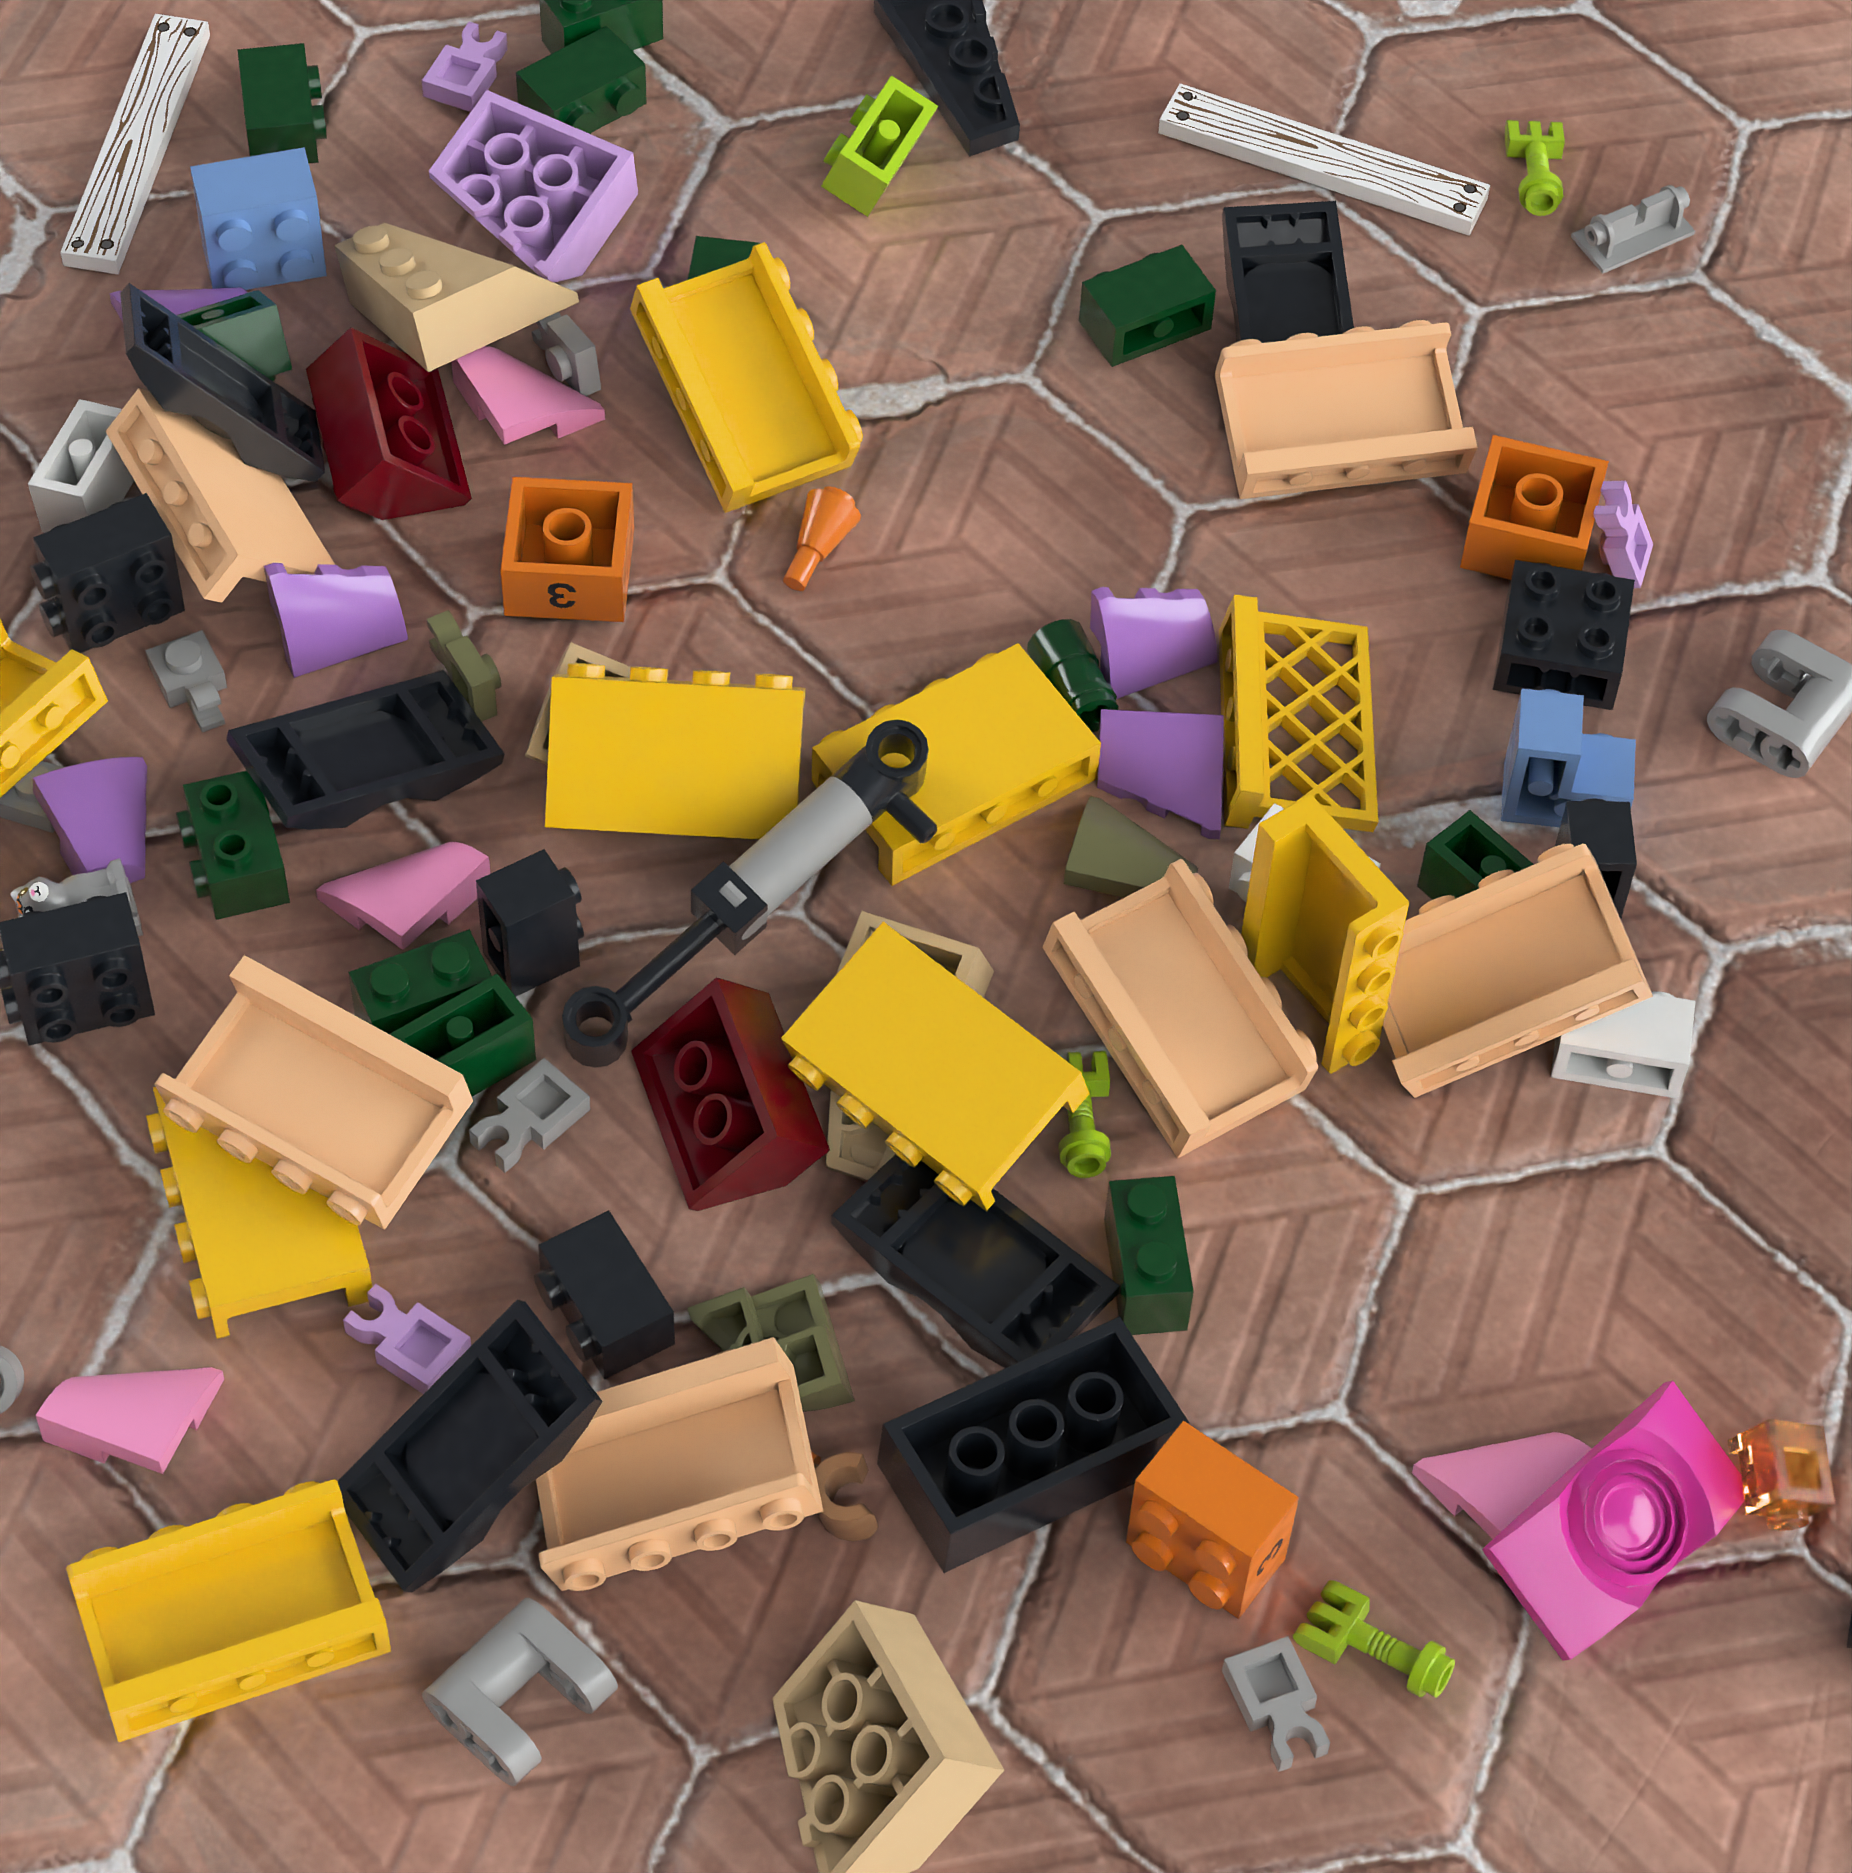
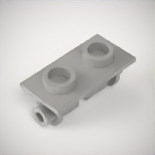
(1636, 230)

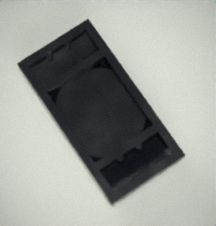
(1286, 270)
(219, 390)
(366, 751)
(987, 1272)
(468, 1448)

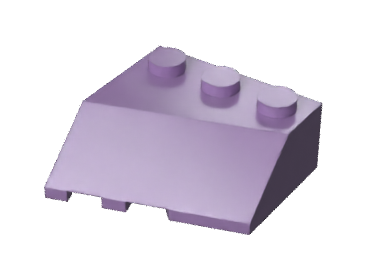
(537, 184)

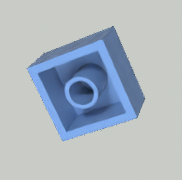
(259, 220)

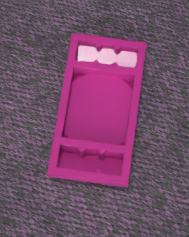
(1618, 1522)

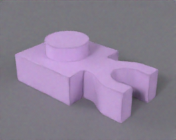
(465, 73)
(1625, 537)
(411, 1345)

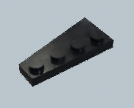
(956, 65)

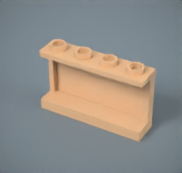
(1342, 410)
(220, 512)
(1508, 969)
(1182, 1009)
(317, 1096)
(680, 1468)

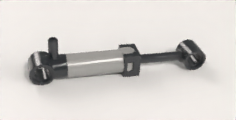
(739, 897)

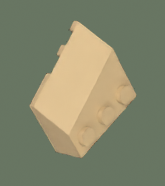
(439, 296)
(880, 1745)

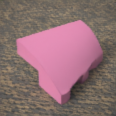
(519, 397)
(128, 1414)

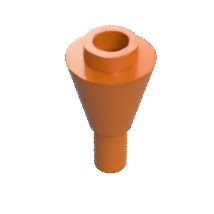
(825, 522)

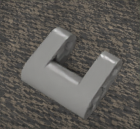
(1791, 737)
(496, 1667)

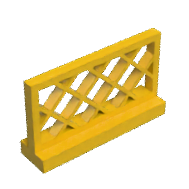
(1247, 702)

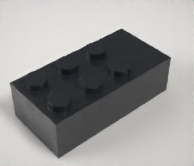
(1028, 1443)

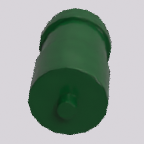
(1073, 669)

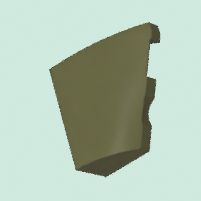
(1116, 853)
(799, 1323)

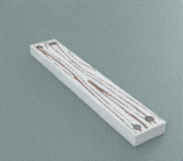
(135, 144)
(1324, 159)

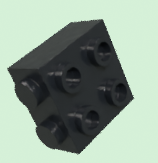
(107, 574)
(1564, 632)
(74, 969)

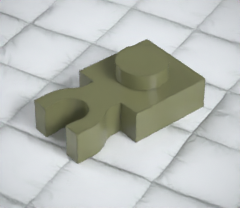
(471, 673)

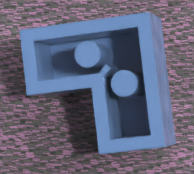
(1557, 763)

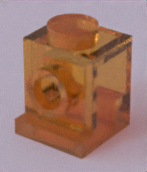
(1784, 1472)

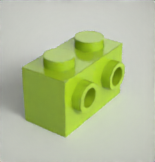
(878, 146)

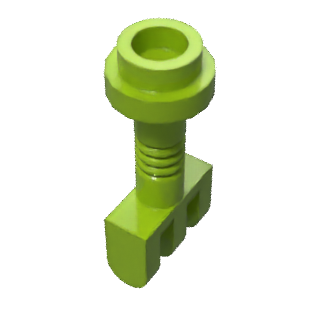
(1541, 189)
(1084, 1148)
(1427, 1669)

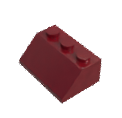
(385, 430)
(727, 1097)

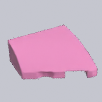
(409, 892)
(1500, 1478)

